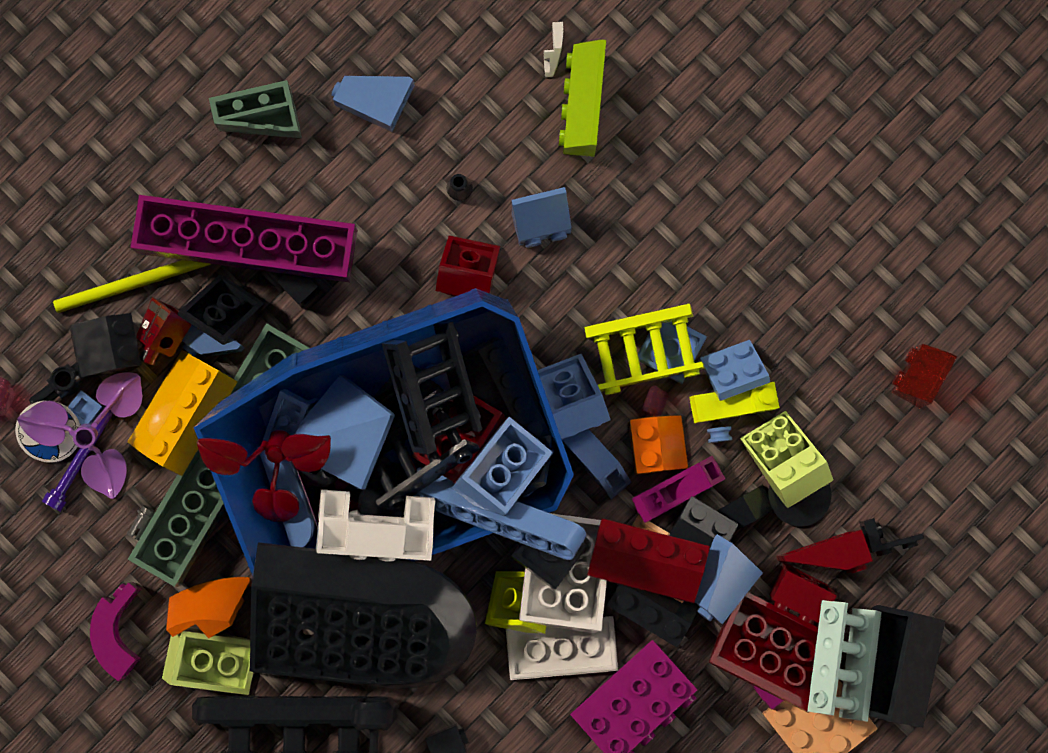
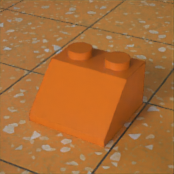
(657, 444)

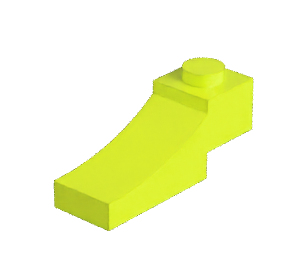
(709, 408)

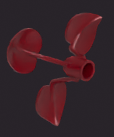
(305, 451)

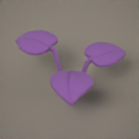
(48, 421)

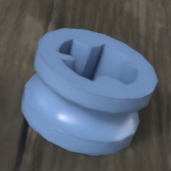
(719, 434)

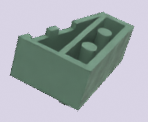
(258, 111)

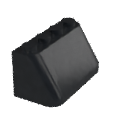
(904, 665)

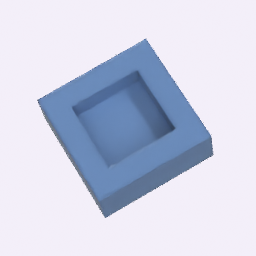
(85, 408)

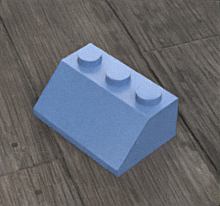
(502, 468)

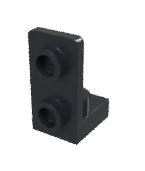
(873, 533)

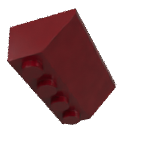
(648, 560)

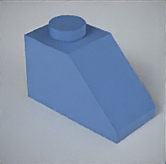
(201, 343)

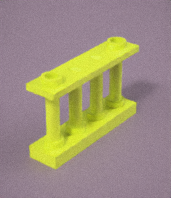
(653, 323)

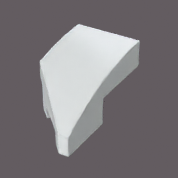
(552, 57)

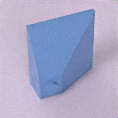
(356, 430)

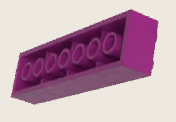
(244, 238)

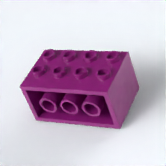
(635, 702)

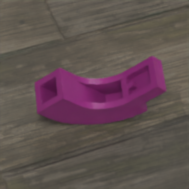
(678, 489)
(105, 636)

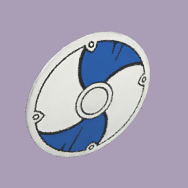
(48, 453)

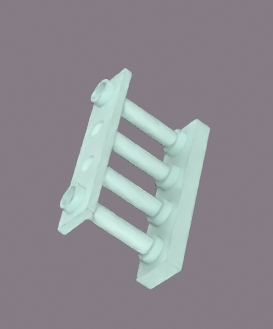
(859, 664)

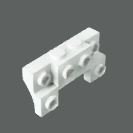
(375, 535)

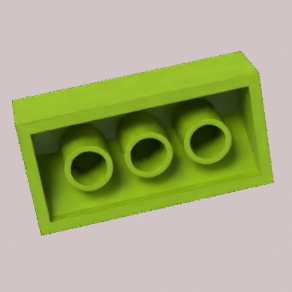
(583, 99)

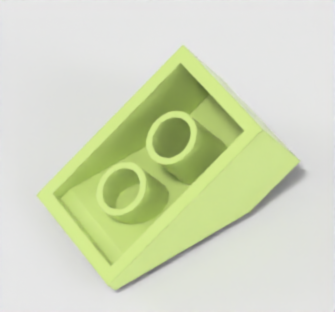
(209, 663)

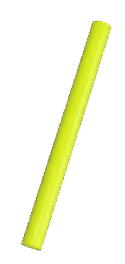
(126, 284)

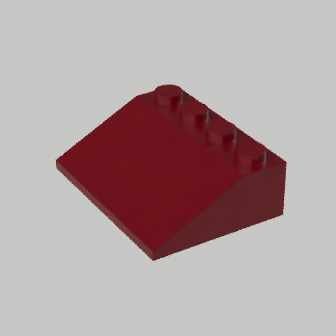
(768, 650)

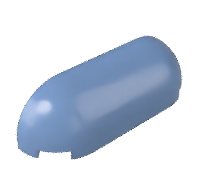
(302, 526)

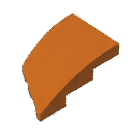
(207, 605)

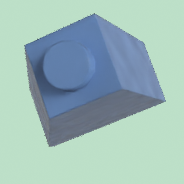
(374, 97)
(598, 462)
(725, 580)

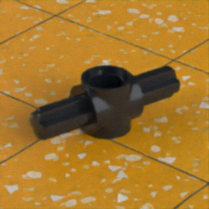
(53, 390)

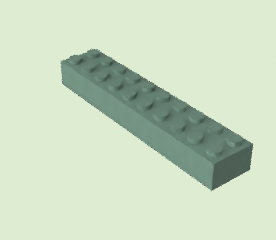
(193, 500)

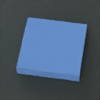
(671, 348)

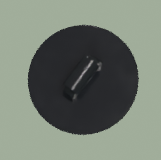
(805, 511)

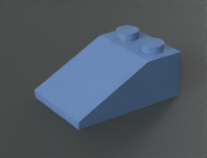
(541, 217)
(573, 396)

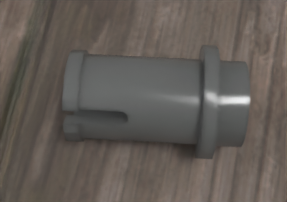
(142, 520)

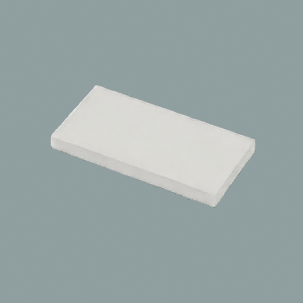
(561, 652)

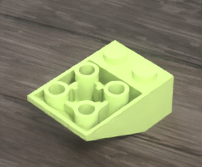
(787, 459)

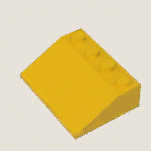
(180, 403)

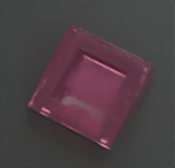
(654, 401)

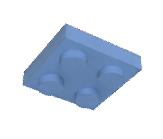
(735, 370)

